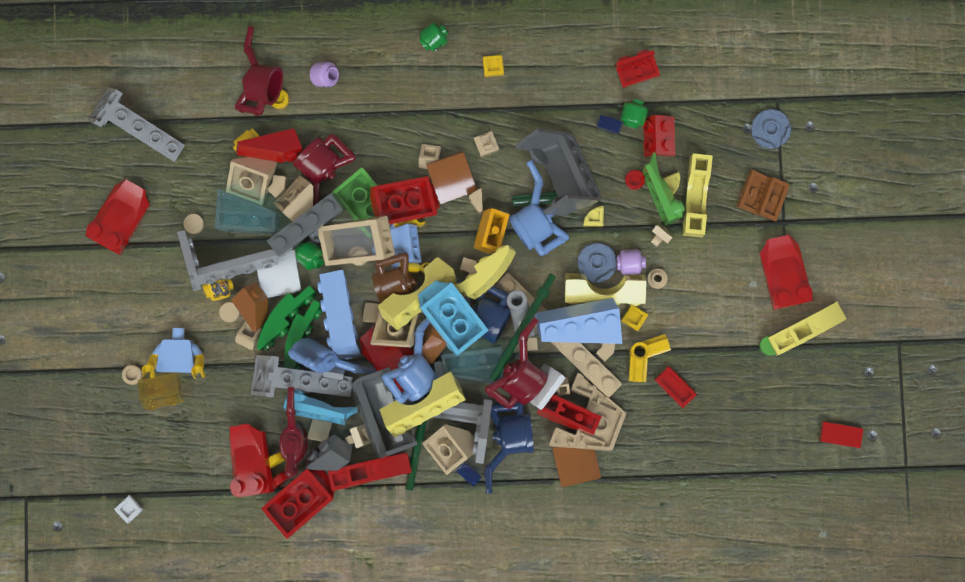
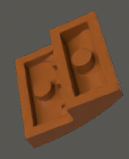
(451, 177)
(763, 195)
(576, 465)

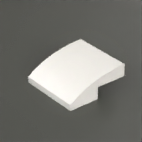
(281, 278)
(552, 384)

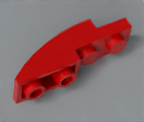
(369, 471)

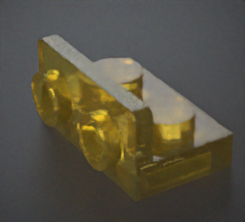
(159, 391)

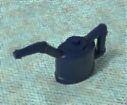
(493, 314)
(513, 435)

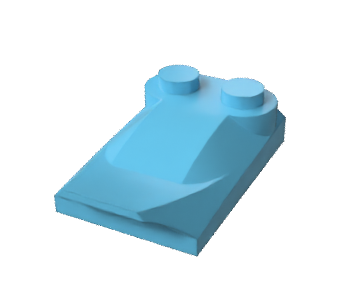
(451, 316)
(319, 410)

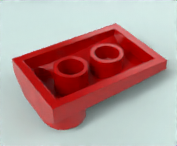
(405, 200)
(119, 217)
(785, 273)
(382, 356)
(249, 461)
(299, 501)

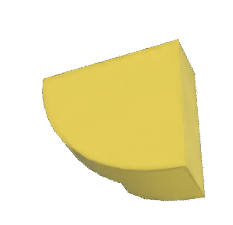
(673, 182)
(595, 217)

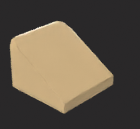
(428, 154)
(476, 200)
(370, 313)
(247, 337)
(319, 430)

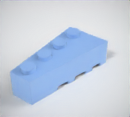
(339, 315)
(581, 323)

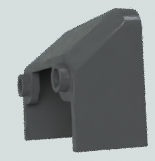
(565, 168)
(371, 396)

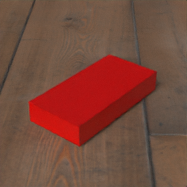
(675, 387)
(841, 435)

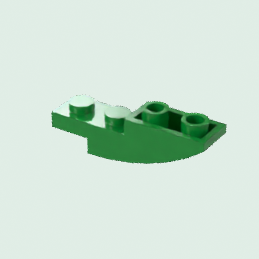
(277, 322)
(299, 329)

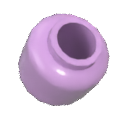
(324, 74)
(630, 262)

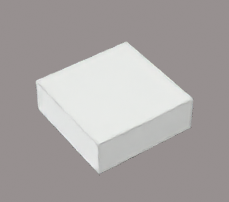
(129, 509)

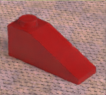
(274, 147)
(570, 415)

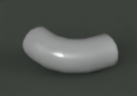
(518, 307)

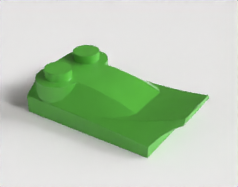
(355, 195)
(667, 206)

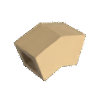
(278, 186)
(468, 266)
(531, 345)
(606, 351)
(565, 390)

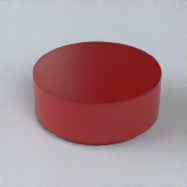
(635, 180)
(279, 480)

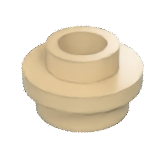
(657, 285)

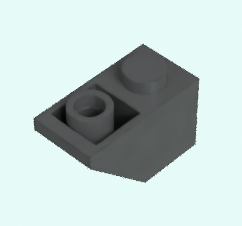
(329, 455)

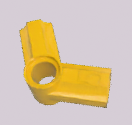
(651, 347)

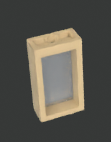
(356, 241)

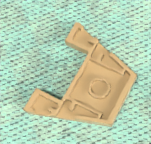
(608, 427)

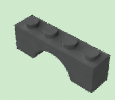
(306, 224)

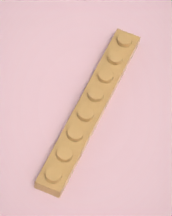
(574, 352)

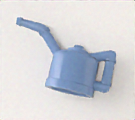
(533, 224)
(322, 359)
(413, 372)

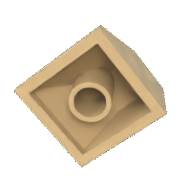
(250, 178)
(296, 198)
(387, 335)
(450, 447)

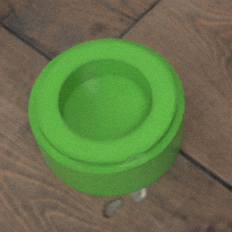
(766, 347)

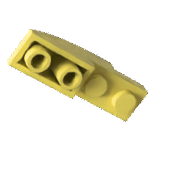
(488, 272)
(807, 328)

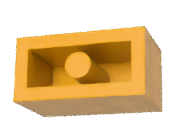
(491, 230)

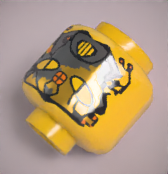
(218, 290)

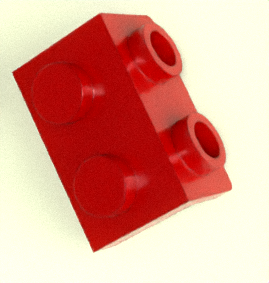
(637, 68)
(659, 136)

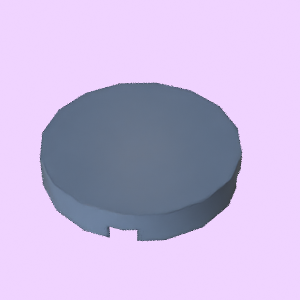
(770, 129)
(597, 262)

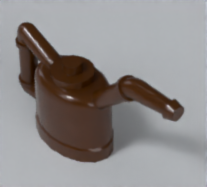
(394, 280)

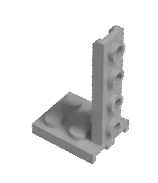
(111, 109)
(222, 270)
(268, 376)
(469, 413)

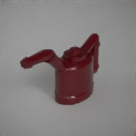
(259, 83)
(320, 162)
(520, 378)
(293, 439)

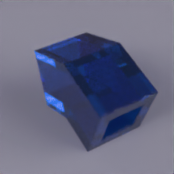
(609, 124)
(468, 474)

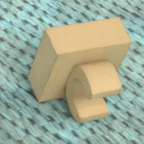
(486, 144)
(662, 233)
(358, 436)

